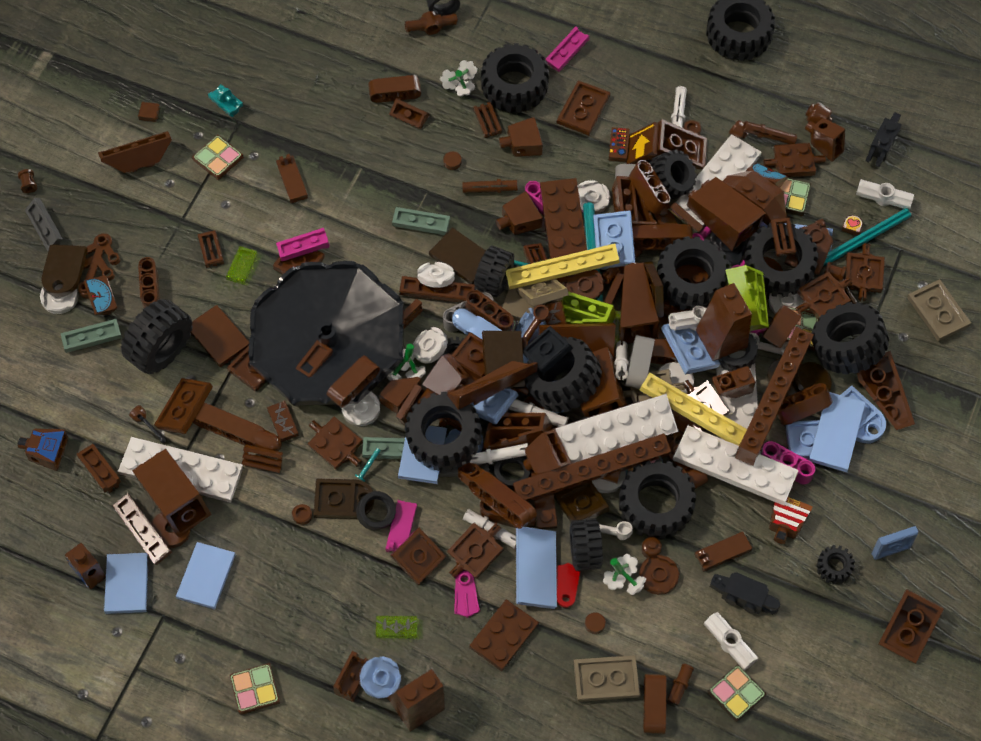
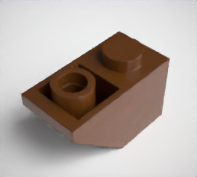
(735, 383)
(397, 392)

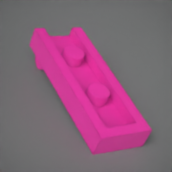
(567, 49)
(303, 244)
(401, 525)

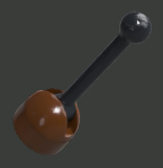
(139, 414)

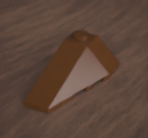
(887, 391)

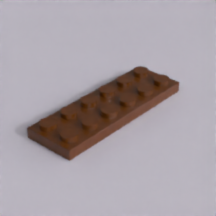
(563, 219)

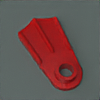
(567, 584)

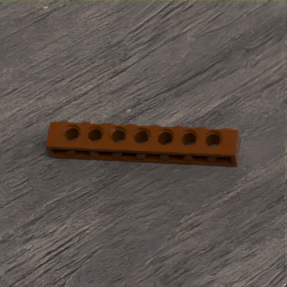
(774, 396)
(592, 468)

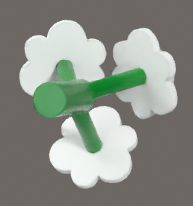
(464, 72)
(407, 362)
(626, 566)

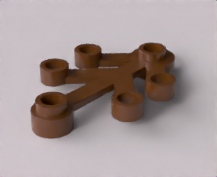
(96, 260)

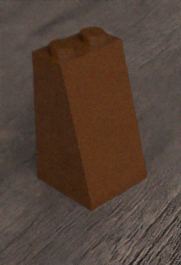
(725, 212)
(637, 309)
(725, 323)
(610, 393)
(172, 492)
(419, 700)

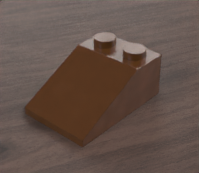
(677, 138)
(911, 626)

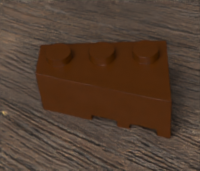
(627, 198)
(516, 430)

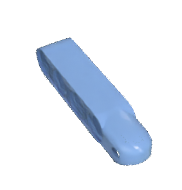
(468, 322)

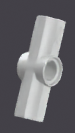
(893, 196)
(686, 319)
(739, 651)

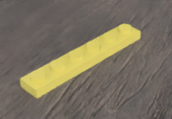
(562, 266)
(694, 410)

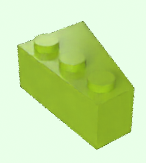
(752, 289)
(587, 310)

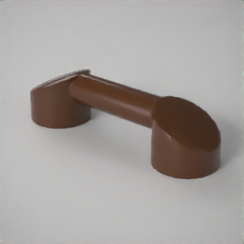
(541, 314)

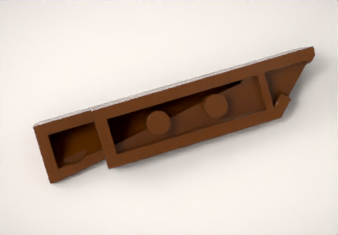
(492, 383)

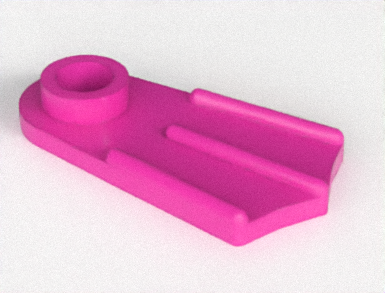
(465, 596)

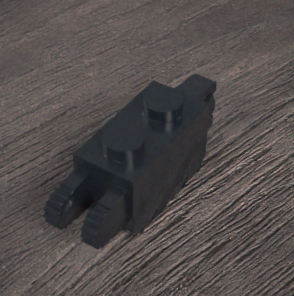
(884, 139)
(745, 593)

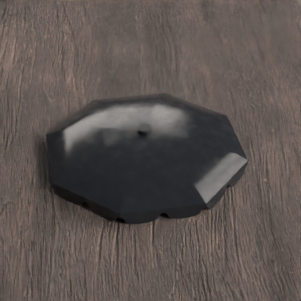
(327, 303)

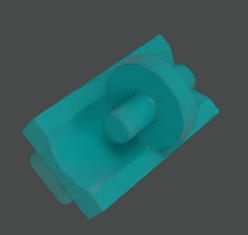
(226, 100)

